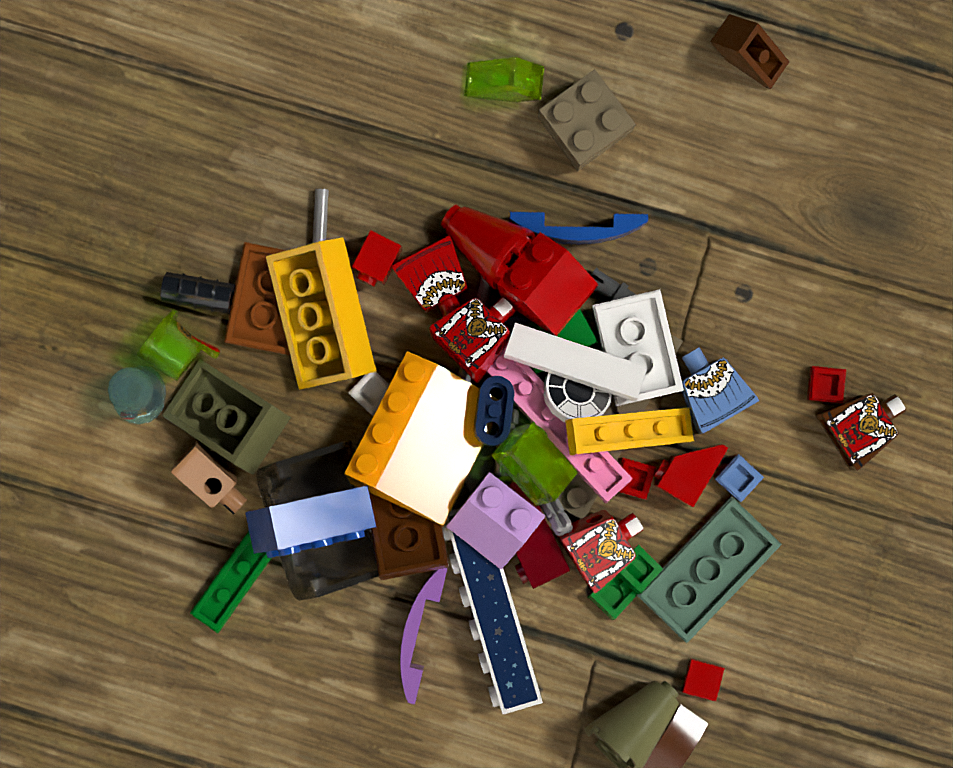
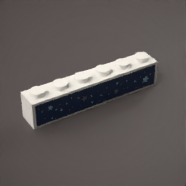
(496, 626)

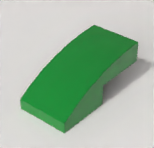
(626, 584)

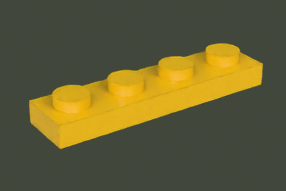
(629, 431)

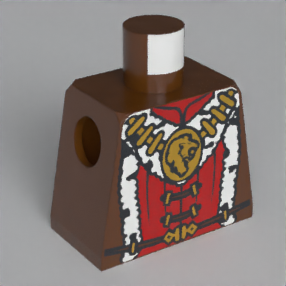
(861, 427)

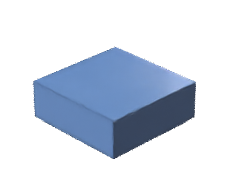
(739, 478)

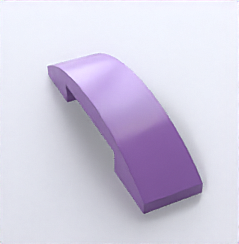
(410, 672)

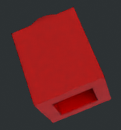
(376, 259)

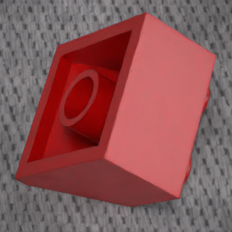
(547, 284)

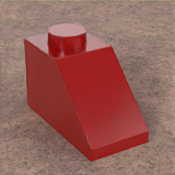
(689, 472)

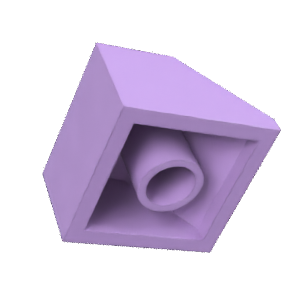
(495, 520)

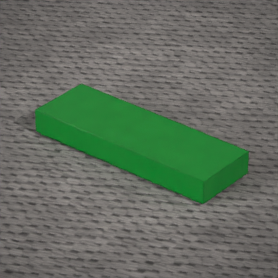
(230, 585)

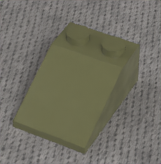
(226, 417)

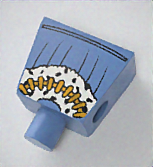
(713, 391)

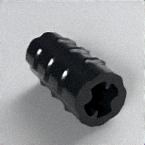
(197, 292)

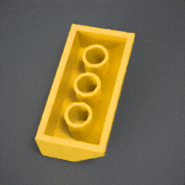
(321, 313)

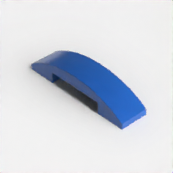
(620, 226)

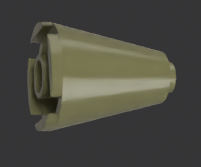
(635, 725)

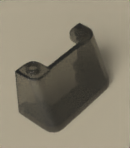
(310, 475)

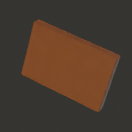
(254, 308)

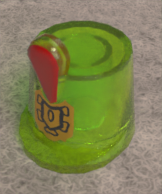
(174, 348)

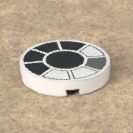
(572, 399)

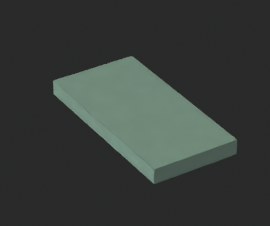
(709, 569)

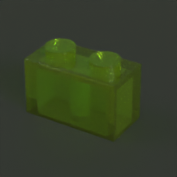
(534, 463)

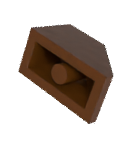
(750, 50)

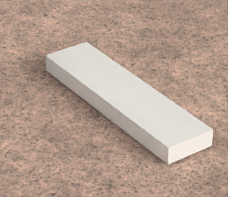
(575, 362)

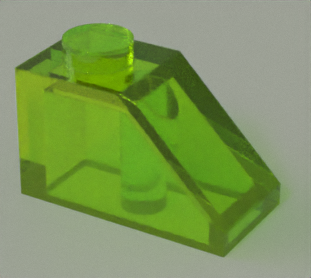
(504, 80)

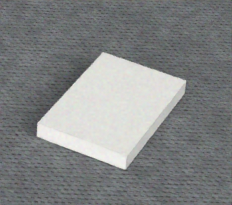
(640, 333)

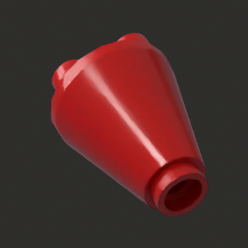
(486, 240)

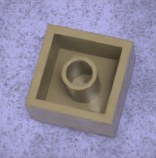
(586, 120)

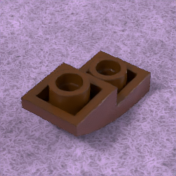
(677, 740)

